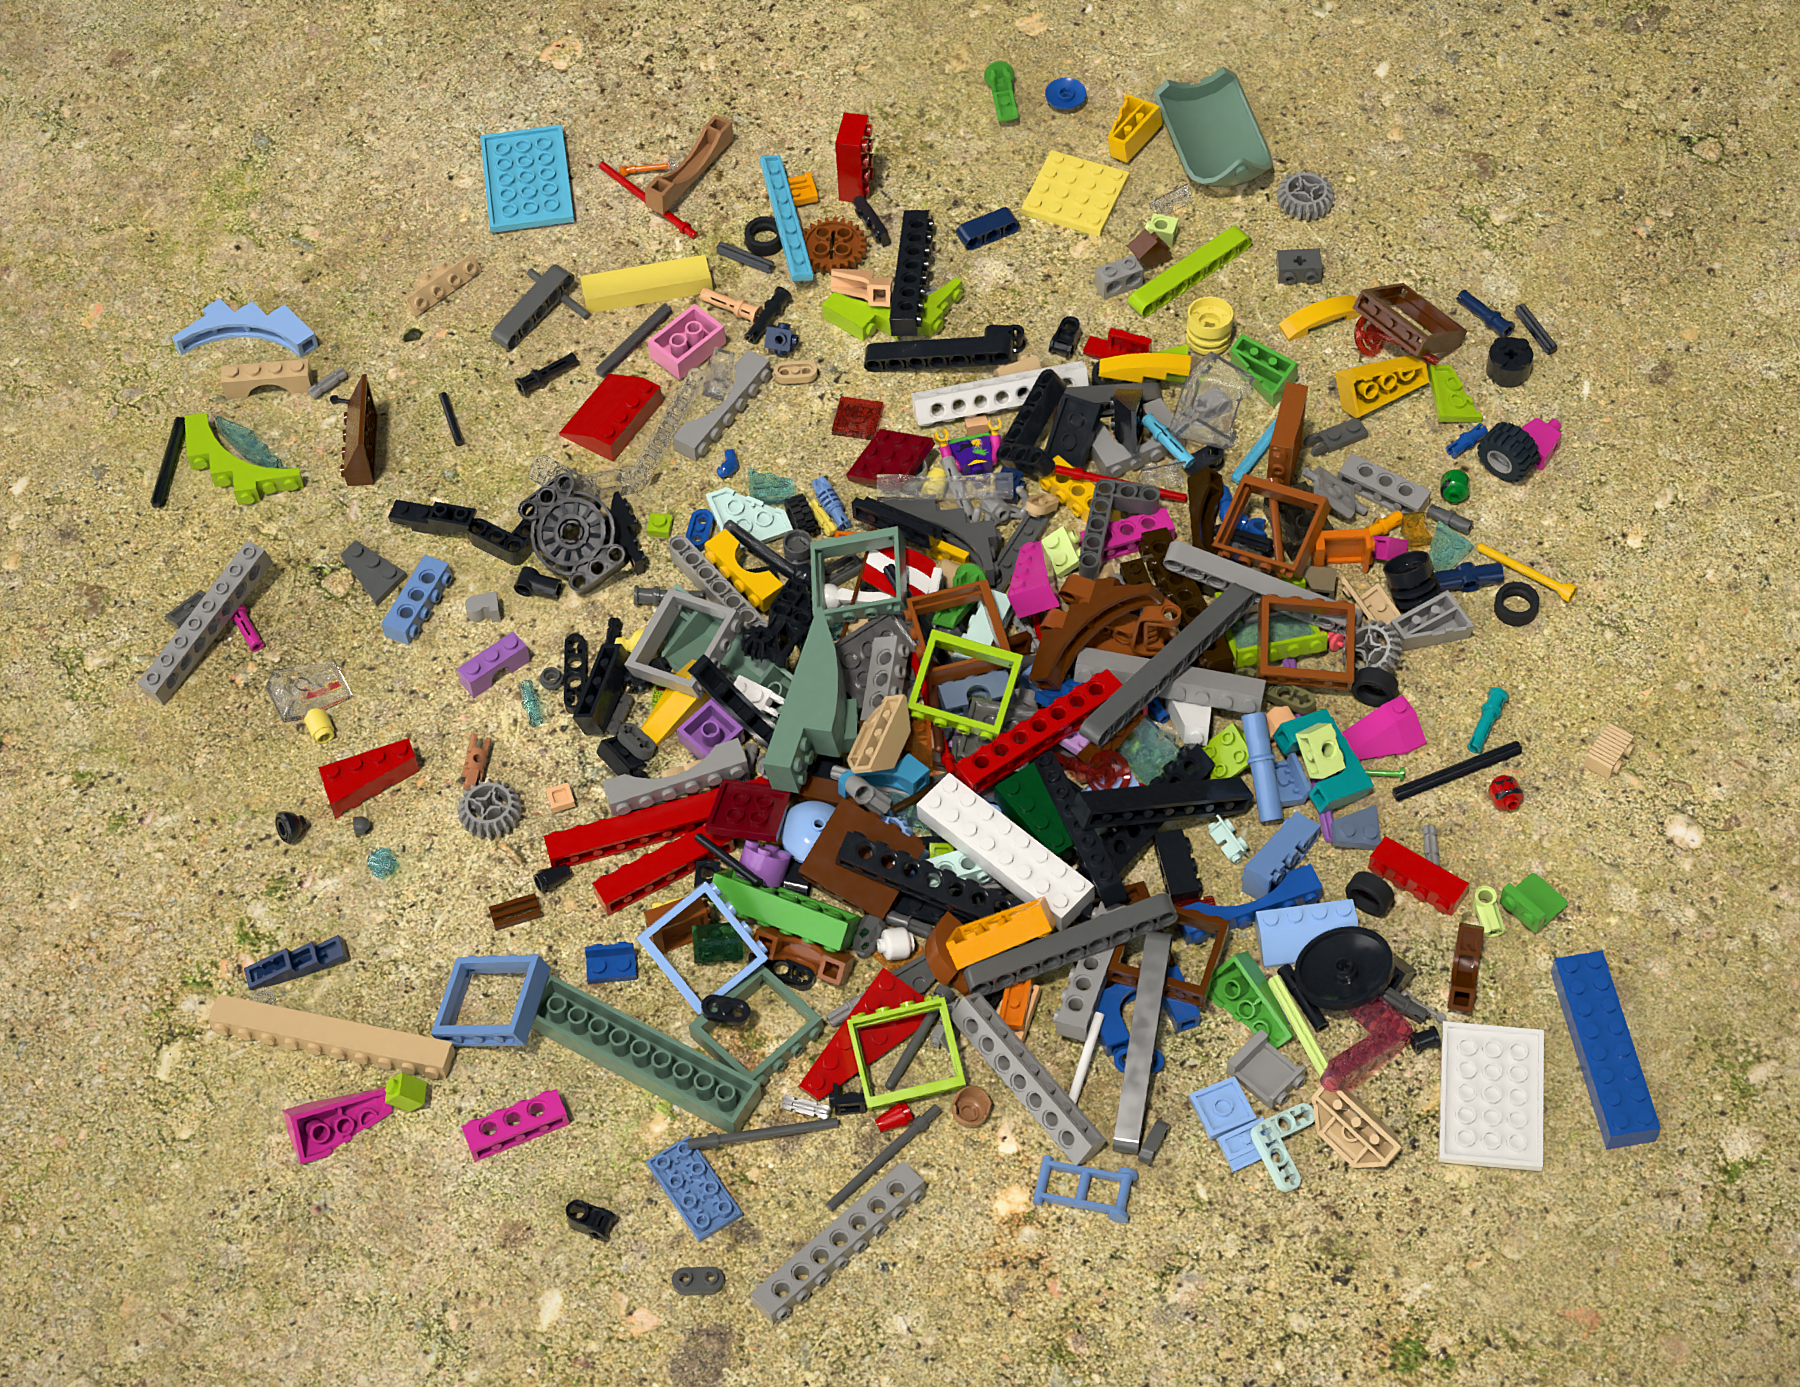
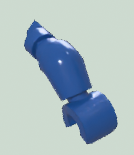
(1245, 523)

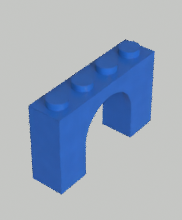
(1113, 1030)

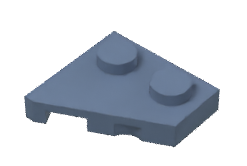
(1357, 830)

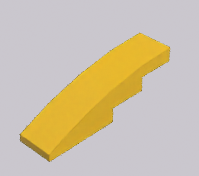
(1135, 366)

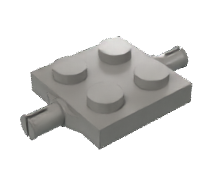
(1338, 493)

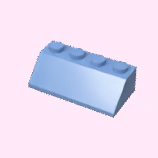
(1287, 930)

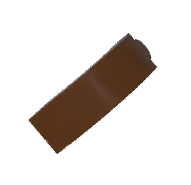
(1465, 967)

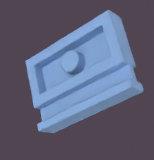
(1240, 1148)

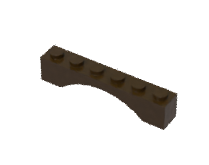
(1204, 494)

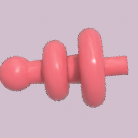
(1334, 640)

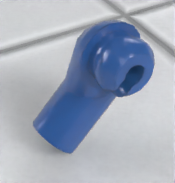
(729, 466)

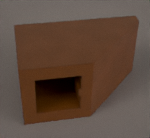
(1150, 249)

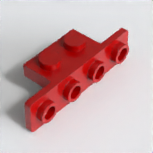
(1118, 343)

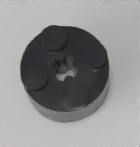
(1509, 361)

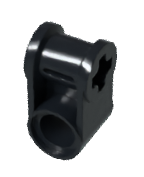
(1008, 330)
(1066, 337)
(1204, 459)
(593, 1223)

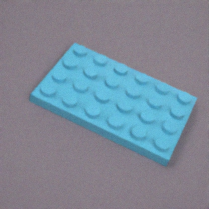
(526, 178)

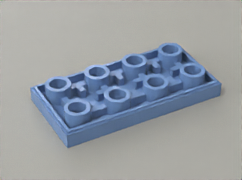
(694, 1189)

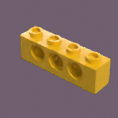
(1072, 493)

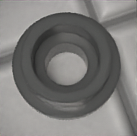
(549, 673)

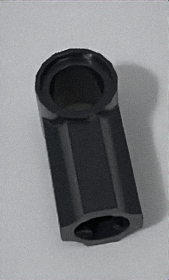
(532, 582)

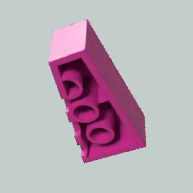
(1033, 581)

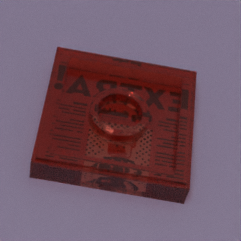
(857, 418)

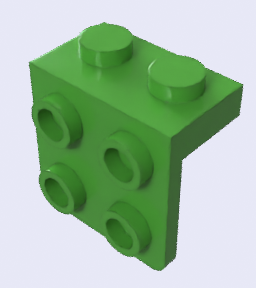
(1533, 902)

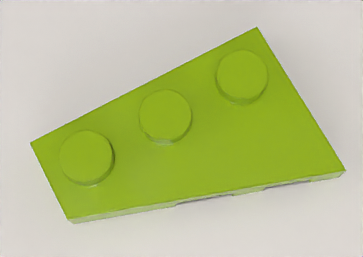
(1449, 397)

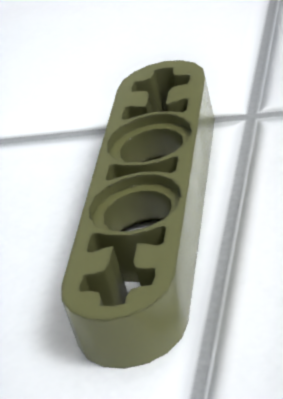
(1271, 694)

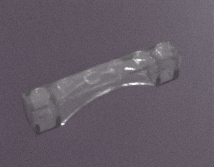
(924, 488)

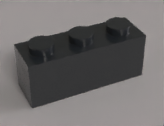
(1176, 865)

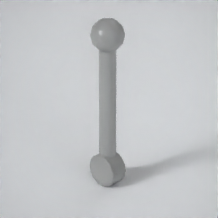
(1440, 1017)

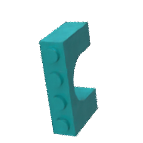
(1348, 784)

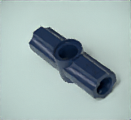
(1470, 577)

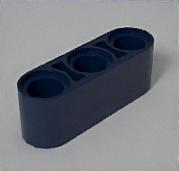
(987, 228)

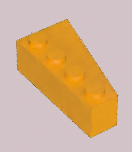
(1000, 932)

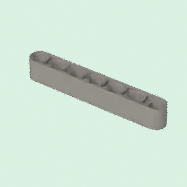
(711, 581)

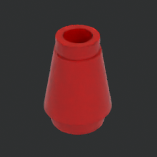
(894, 1118)

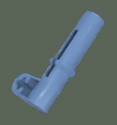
(1262, 766)

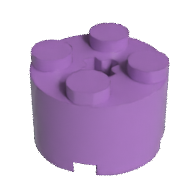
(766, 861)

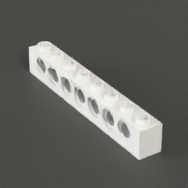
(989, 388)

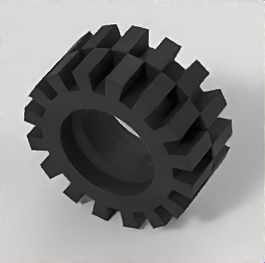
(800, 513)

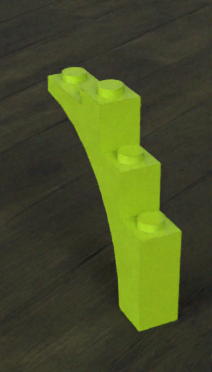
(863, 320)
(227, 470)

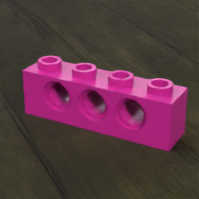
(1126, 533)
(509, 1136)

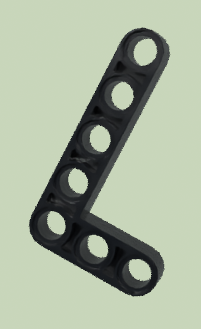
(1018, 444)
(507, 546)

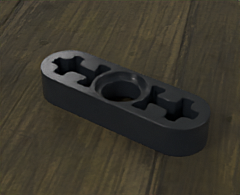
(800, 971)

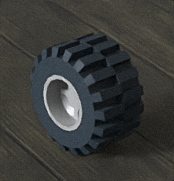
(1508, 452)

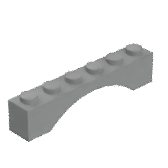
(697, 435)
(630, 793)

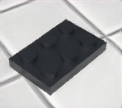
(1073, 430)

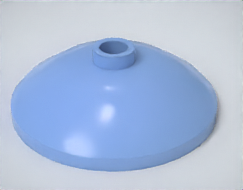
(798, 828)

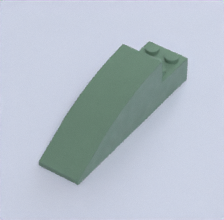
(811, 714)

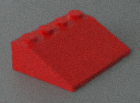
(613, 414)

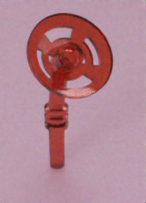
(1376, 335)
(1101, 772)

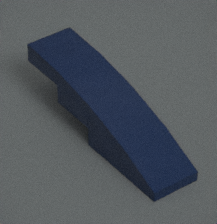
(290, 965)

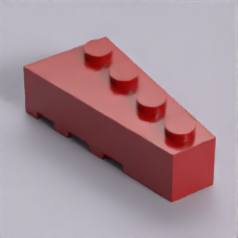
(367, 774)

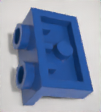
(610, 963)

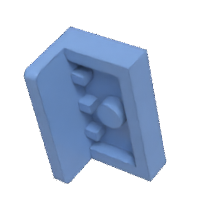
(1291, 781)

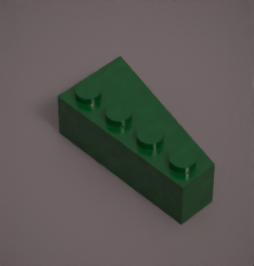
(1032, 809)

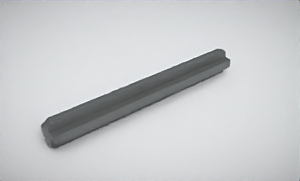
(633, 340)

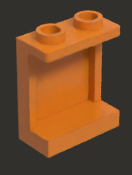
(1344, 548)

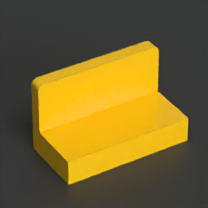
(944, 550)

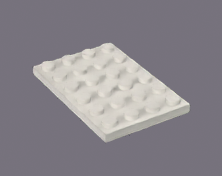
(1491, 1096)

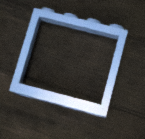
(729, 912)

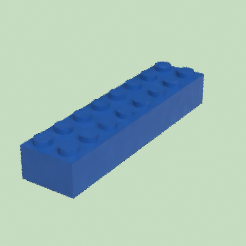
(1605, 1050)

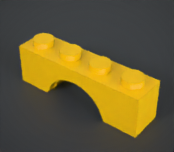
(759, 587)

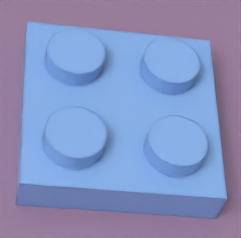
(1222, 1107)

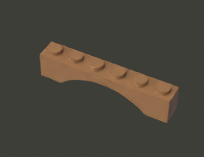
(667, 189)

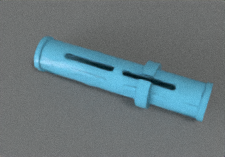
(1162, 434)

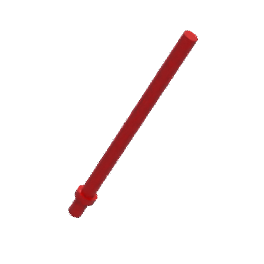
(684, 227)
(947, 758)

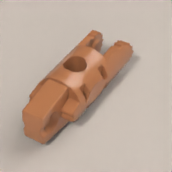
(475, 761)

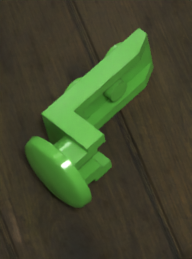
(999, 78)
(964, 574)

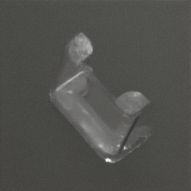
(1211, 402)

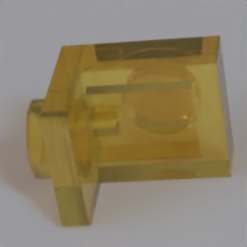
(1414, 529)

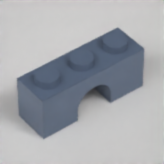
(955, 695)

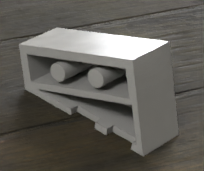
(1433, 623)

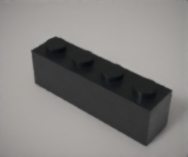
(602, 690)

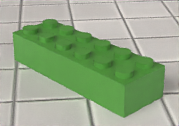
(788, 911)

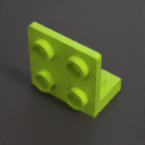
(1228, 752)

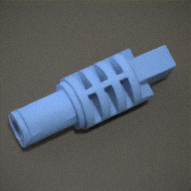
(830, 502)

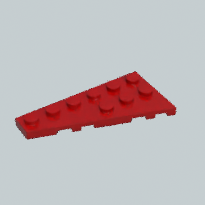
(838, 1059)

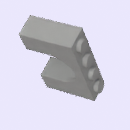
(1115, 459)

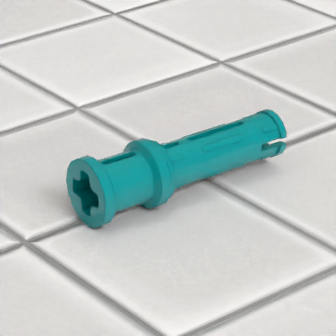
(1490, 712)

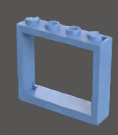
(491, 1035)

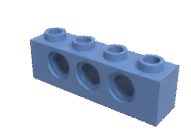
(424, 585)

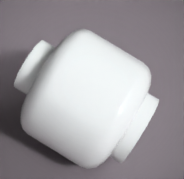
(896, 943)

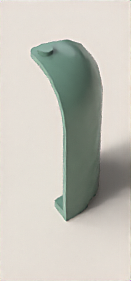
(1214, 130)

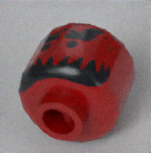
(1505, 792)

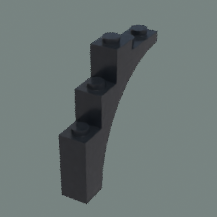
(734, 702)

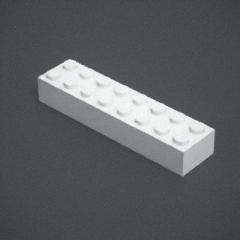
(1004, 850)

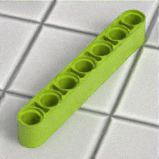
(1189, 271)

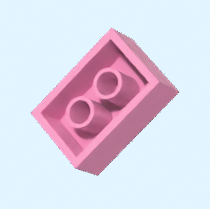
(686, 341)

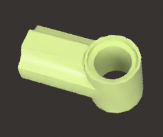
(1488, 913)

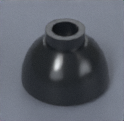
(289, 826)

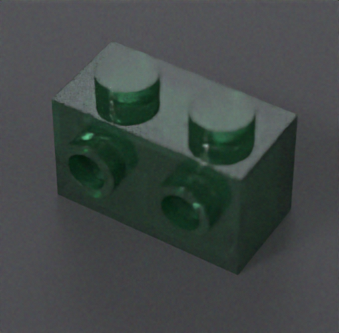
(716, 943)

